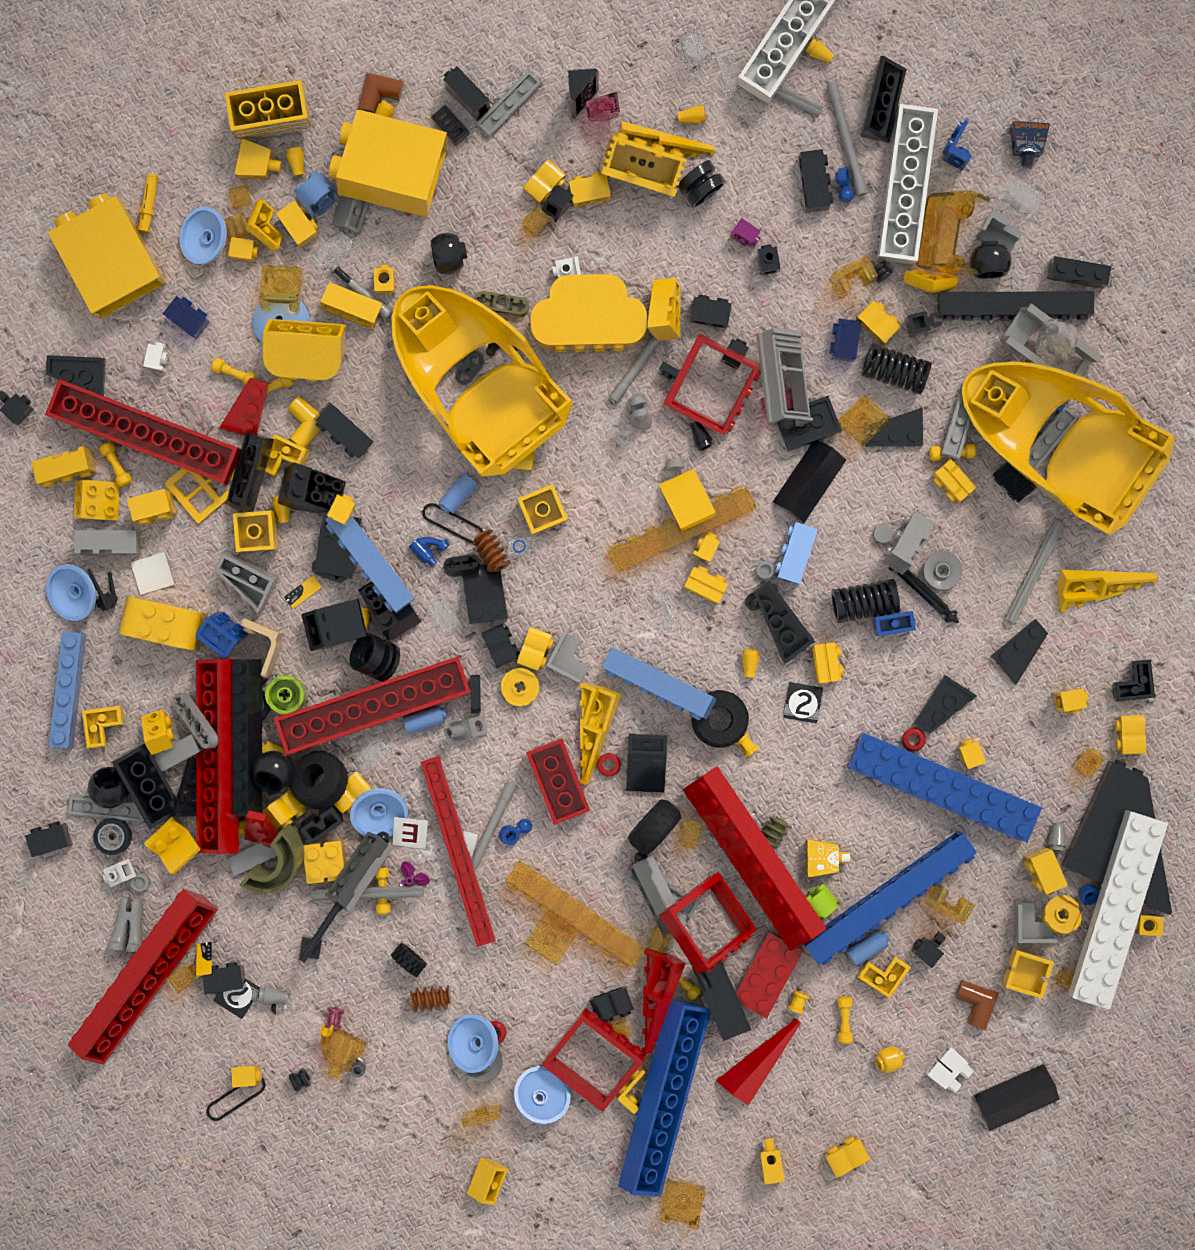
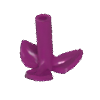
(408, 870)

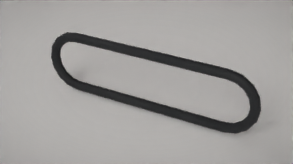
(455, 515)
(236, 1107)

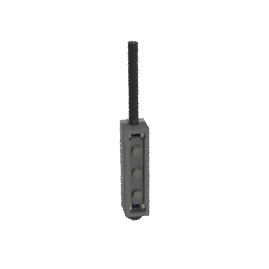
(353, 881)
(658, 895)

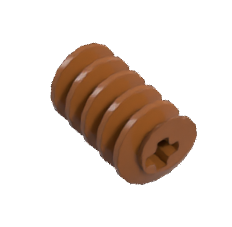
(489, 551)
(430, 998)

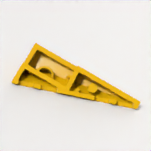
(668, 141)
(1082, 586)
(597, 712)

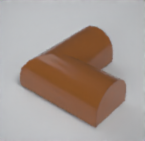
(377, 87)
(982, 1000)

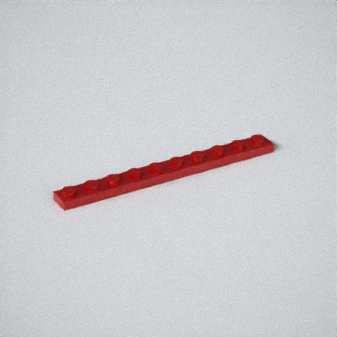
(458, 851)

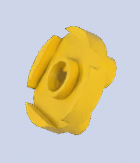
(510, 692)
(1071, 911)

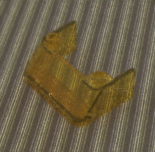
(941, 231)

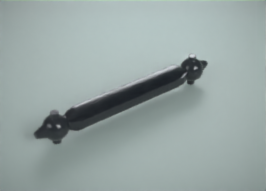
(929, 596)

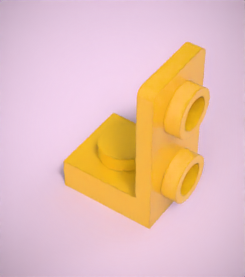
(630, 1101)

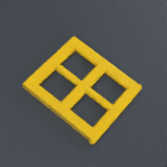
(204, 484)

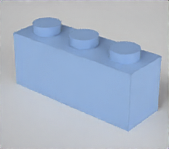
(796, 553)

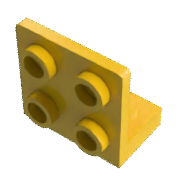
(96, 500)
(173, 845)

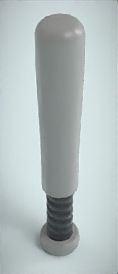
(384, 312)

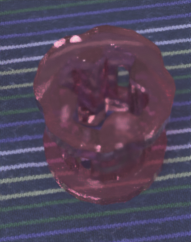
(334, 1017)

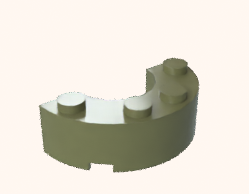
(290, 861)

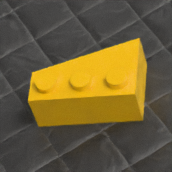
(665, 309)
(64, 467)

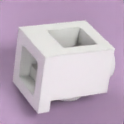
(574, 266)
(156, 357)
(115, 875)

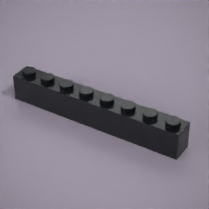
(1007, 304)
(246, 734)

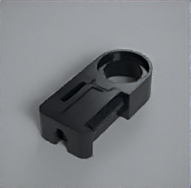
(475, 694)

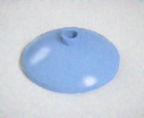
(202, 235)
(277, 310)
(71, 592)
(369, 818)
(465, 1046)
(551, 1090)

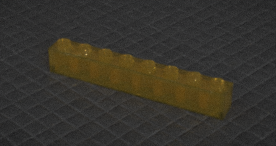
(670, 534)
(574, 914)

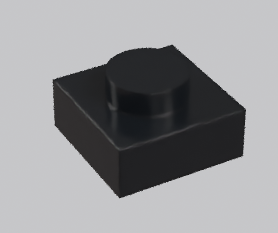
(668, 371)
(316, 952)

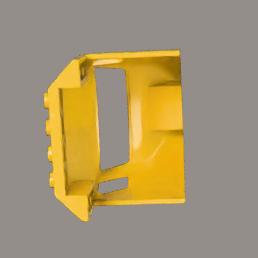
(504, 410)
(1100, 463)

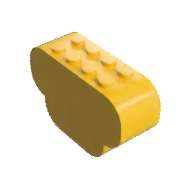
(588, 315)

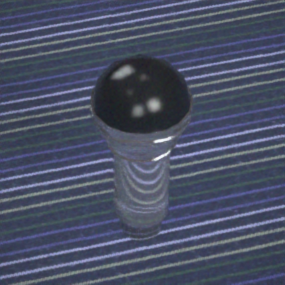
(279, 1008)

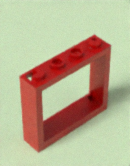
(695, 415)
(731, 907)
(575, 1081)

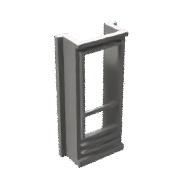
(1024, 325)
(769, 347)

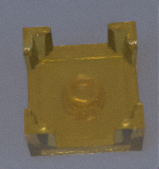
(859, 267)
(280, 285)
(958, 913)
(682, 1202)

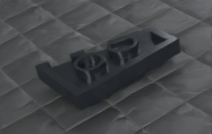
(79, 371)
(900, 431)
(1019, 650)
(942, 704)
(186, 798)

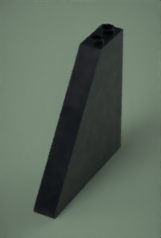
(1095, 838)

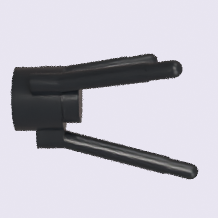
(105, 600)

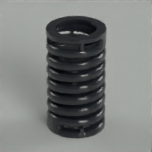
(899, 362)
(862, 593)

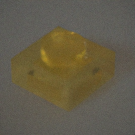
(240, 196)
(621, 1026)

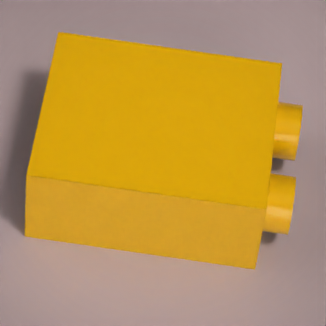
(389, 162)
(106, 255)

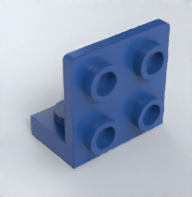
(956, 156)
(221, 633)

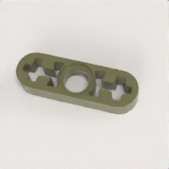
(516, 300)

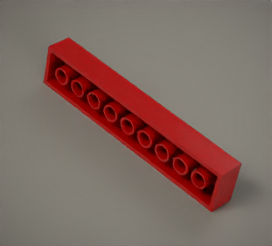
(143, 432)
(372, 705)
(215, 825)
(754, 859)
(142, 977)

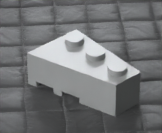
(107, 541)
(908, 542)
(247, 579)

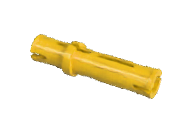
(146, 211)

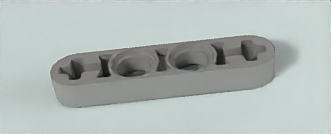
(206, 735)

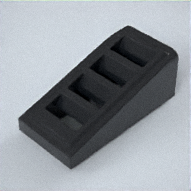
(460, 136)

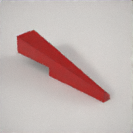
(661, 983)
(750, 1073)

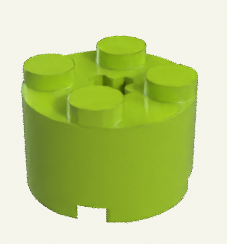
(278, 686)
(822, 901)

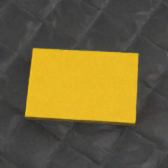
(687, 500)

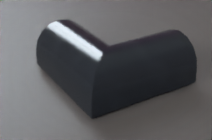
(1141, 685)

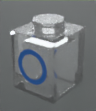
(520, 546)

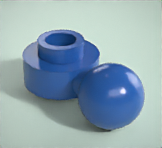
(843, 178)
(524, 826)
(1089, 894)

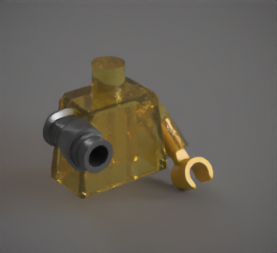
(342, 1051)

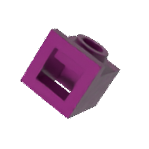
(745, 233)

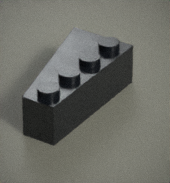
(785, 627)

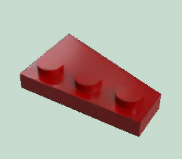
(247, 408)
(259, 829)

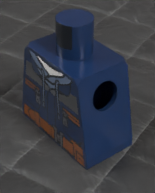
(1028, 140)

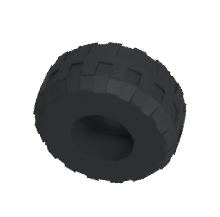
(737, 727)
(328, 790)
(654, 827)

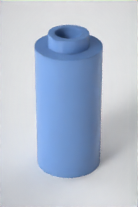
(457, 494)
(425, 719)
(868, 947)

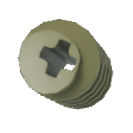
(774, 830)

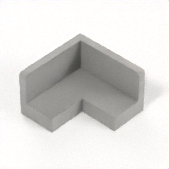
(997, 229)
(562, 660)
(1026, 928)

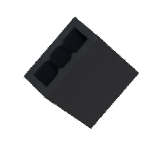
(466, 93)

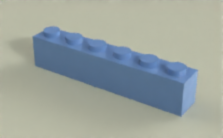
(372, 562)
(659, 683)
(67, 689)

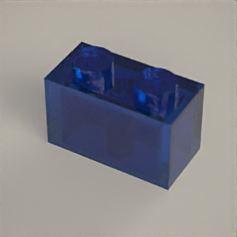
(186, 317)
(845, 340)

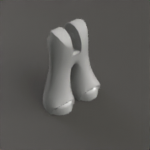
(640, 417)
(119, 938)

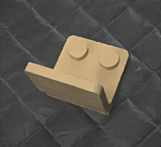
(275, 636)

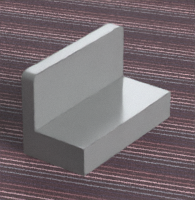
(350, 214)

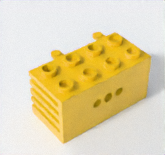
(660, 178)

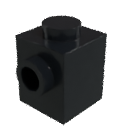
(768, 266)

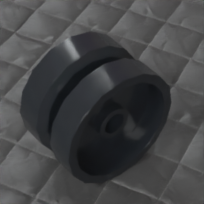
(701, 183)

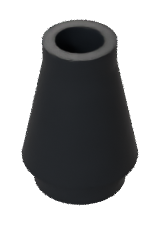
(701, 437)

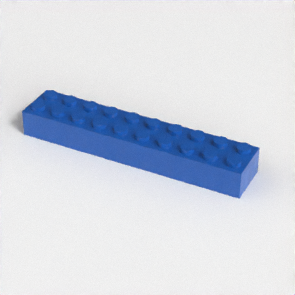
(944, 787)
(891, 896)
(664, 1098)

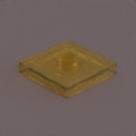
(863, 420)
(550, 938)
(481, 1115)

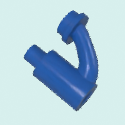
(423, 552)

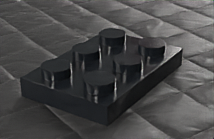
(823, 425)

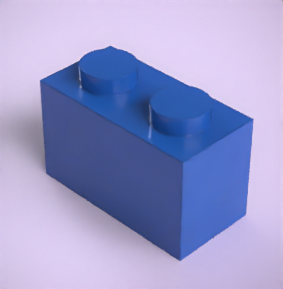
(894, 623)

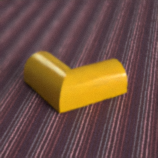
(260, 225)
(929, 282)
(305, 414)
(285, 450)
(95, 721)
(884, 981)

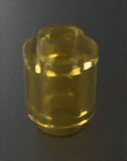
(657, 941)

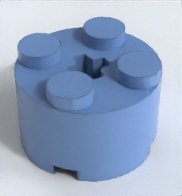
(316, 194)

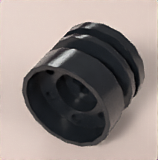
(375, 657)

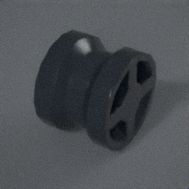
(882, 271)
(299, 1080)

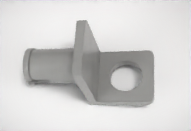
(465, 729)

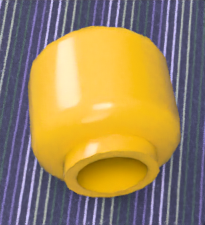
(889, 1059)

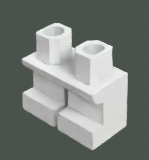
(946, 1077)

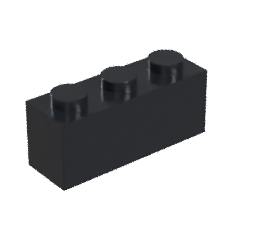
(815, 180)
(1079, 272)
(343, 431)

